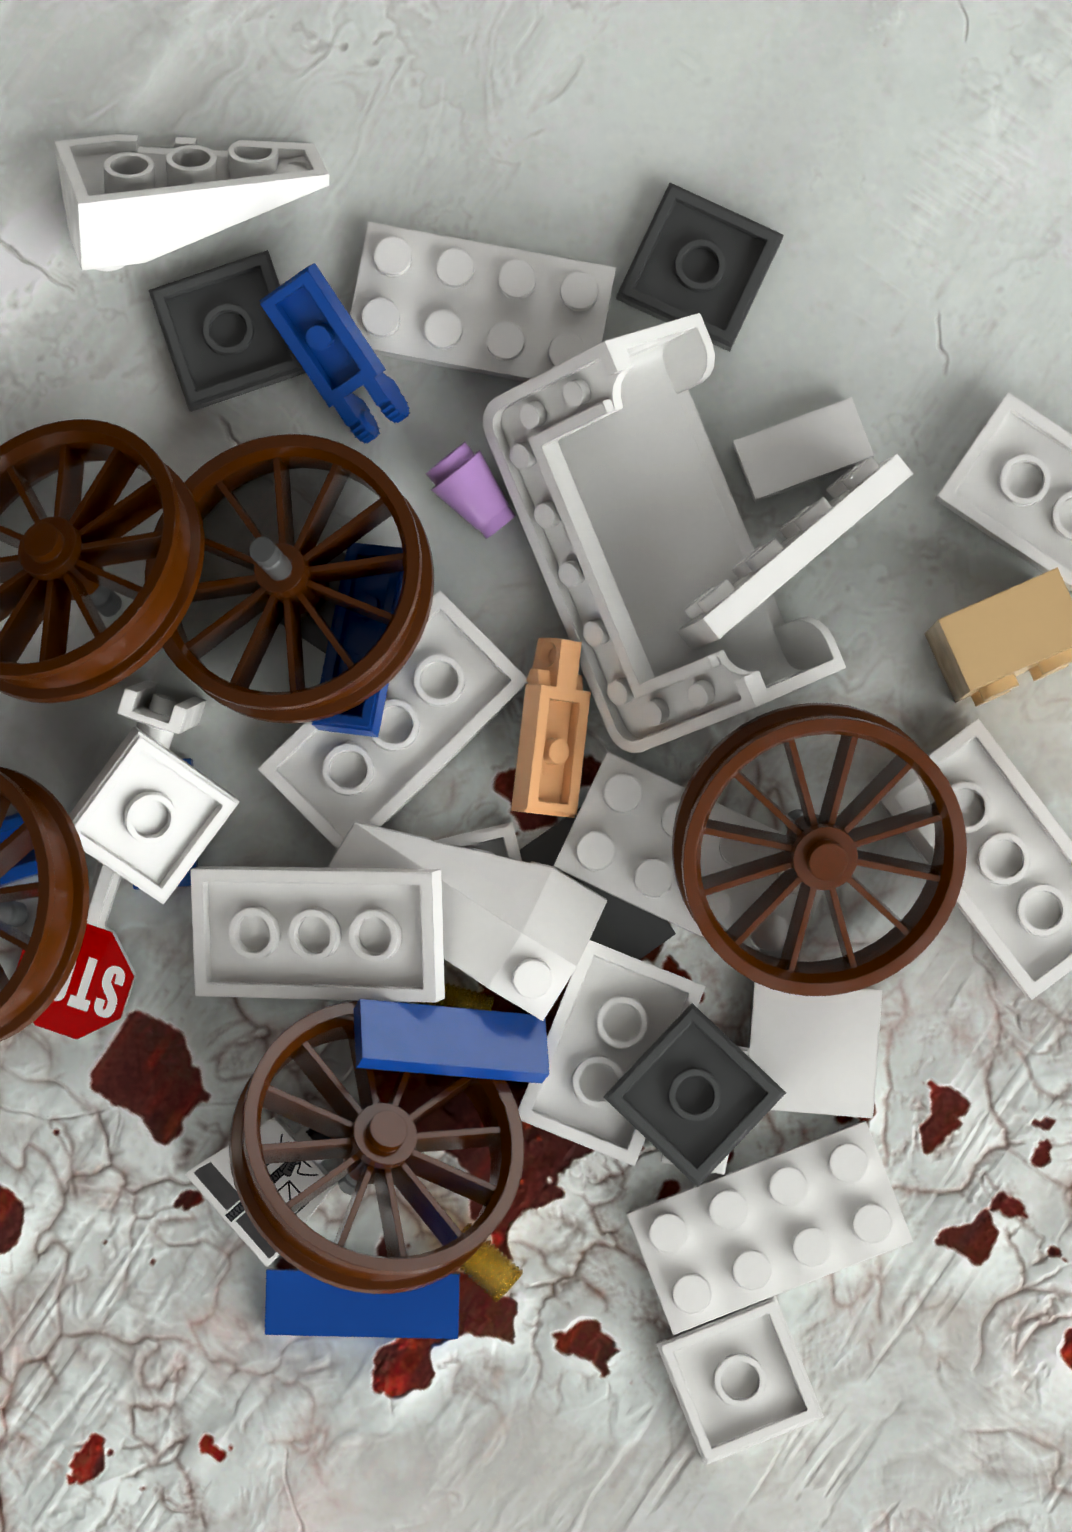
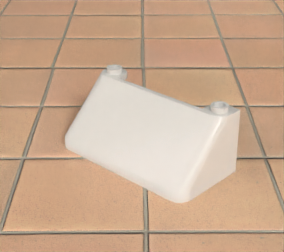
(637, 528)

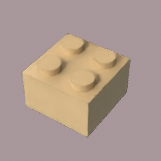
(1004, 637)

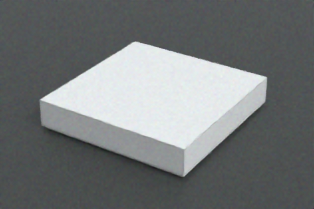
(150, 815)
(818, 1049)
(739, 1380)

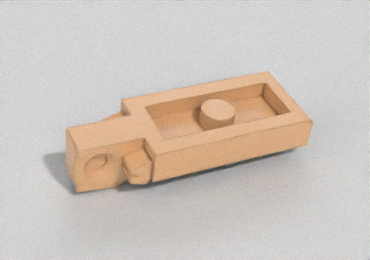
(552, 732)

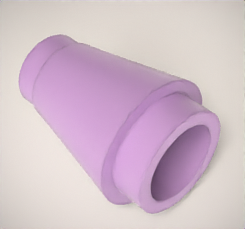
(471, 490)

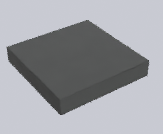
(701, 263)
(221, 332)
(694, 1094)

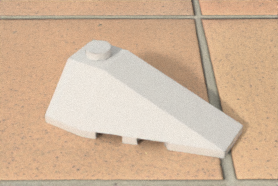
(148, 201)
(503, 918)

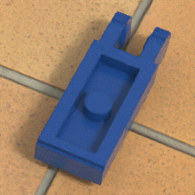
(333, 351)

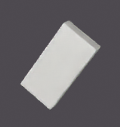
(802, 449)

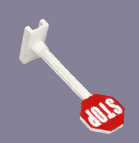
(103, 973)

